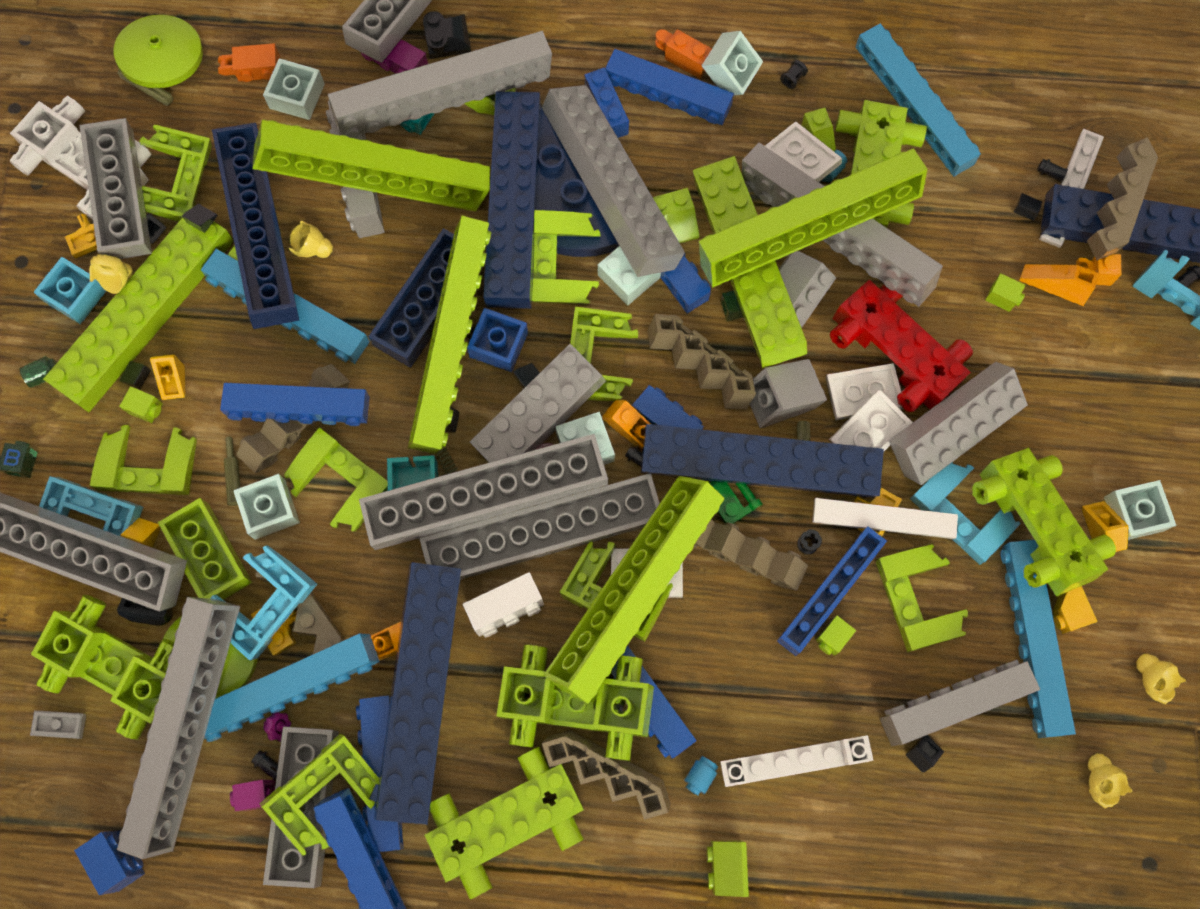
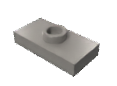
(58, 724)

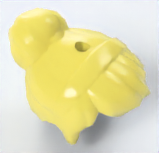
(308, 241)
(110, 272)
(1159, 677)
(1106, 781)

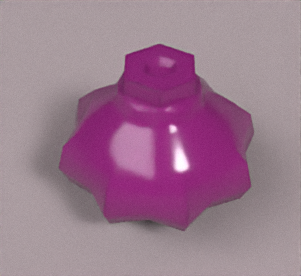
(274, 725)

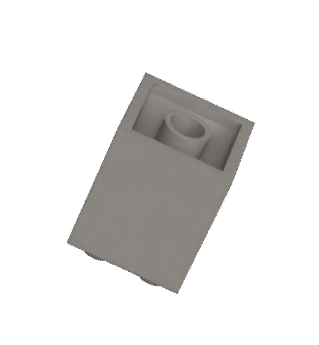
(786, 392)

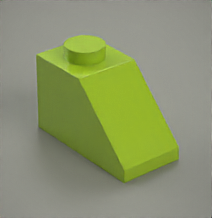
(820, 126)

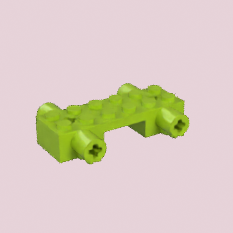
(879, 135)
(1064, 552)
(79, 648)
(555, 707)
(504, 823)

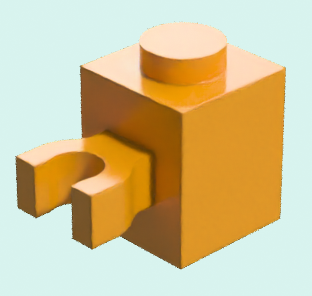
(1107, 267)

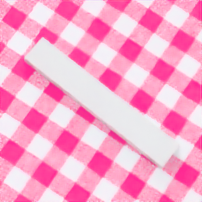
(1078, 169)
(885, 518)

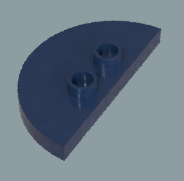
(564, 190)

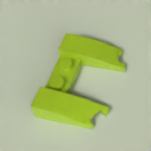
(194, 155)
(546, 229)
(601, 323)
(323, 450)
(174, 478)
(582, 588)
(913, 629)
(285, 801)

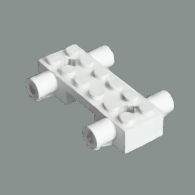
(53, 138)

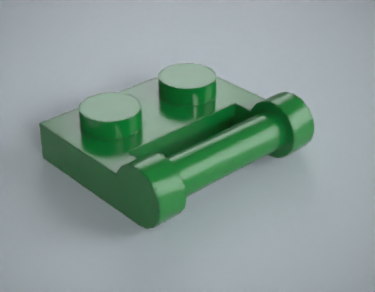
(731, 508)

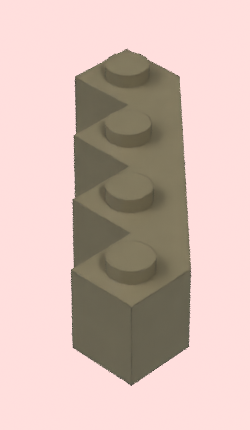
(1128, 193)
(713, 367)
(261, 448)
(753, 555)
(314, 622)
(620, 775)

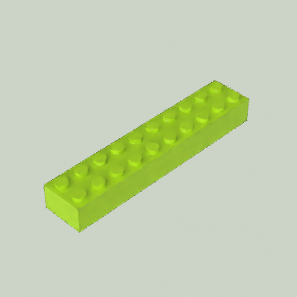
(369, 166)
(812, 217)
(761, 291)
(136, 313)
(448, 336)
(634, 588)

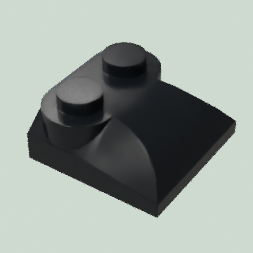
(446, 34)
(141, 614)

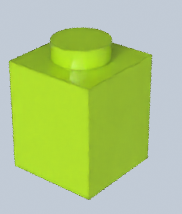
(1006, 293)
(141, 405)
(835, 636)

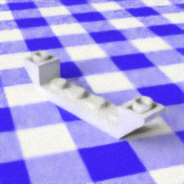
(796, 761)

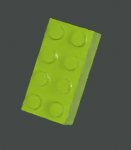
(210, 557)

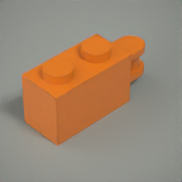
(683, 51)
(250, 62)

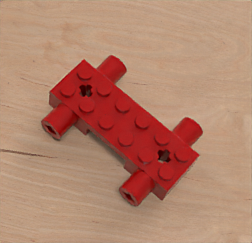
(928, 367)

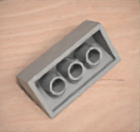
(805, 282)

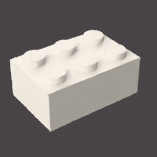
(504, 605)

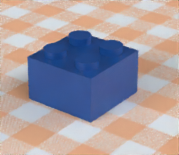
(497, 340)
(106, 866)

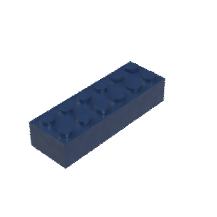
(412, 314)

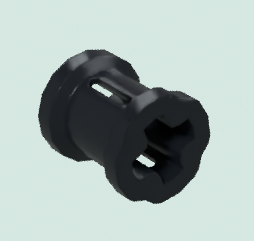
(795, 72)
(815, 539)

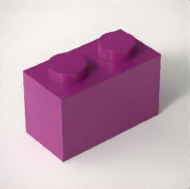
(249, 795)

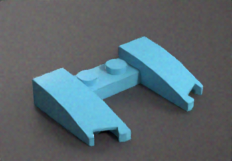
(1159, 279)
(64, 495)
(975, 542)
(292, 589)

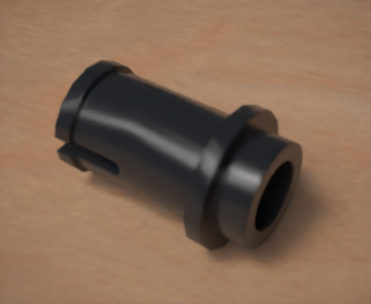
(1052, 170)
(1190, 276)
(634, 454)
(265, 763)

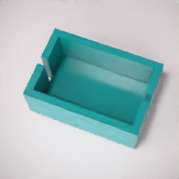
(402, 473)

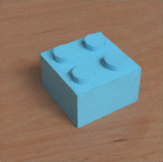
(70, 290)

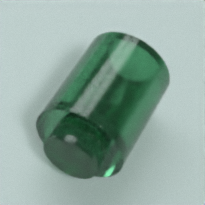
(36, 371)

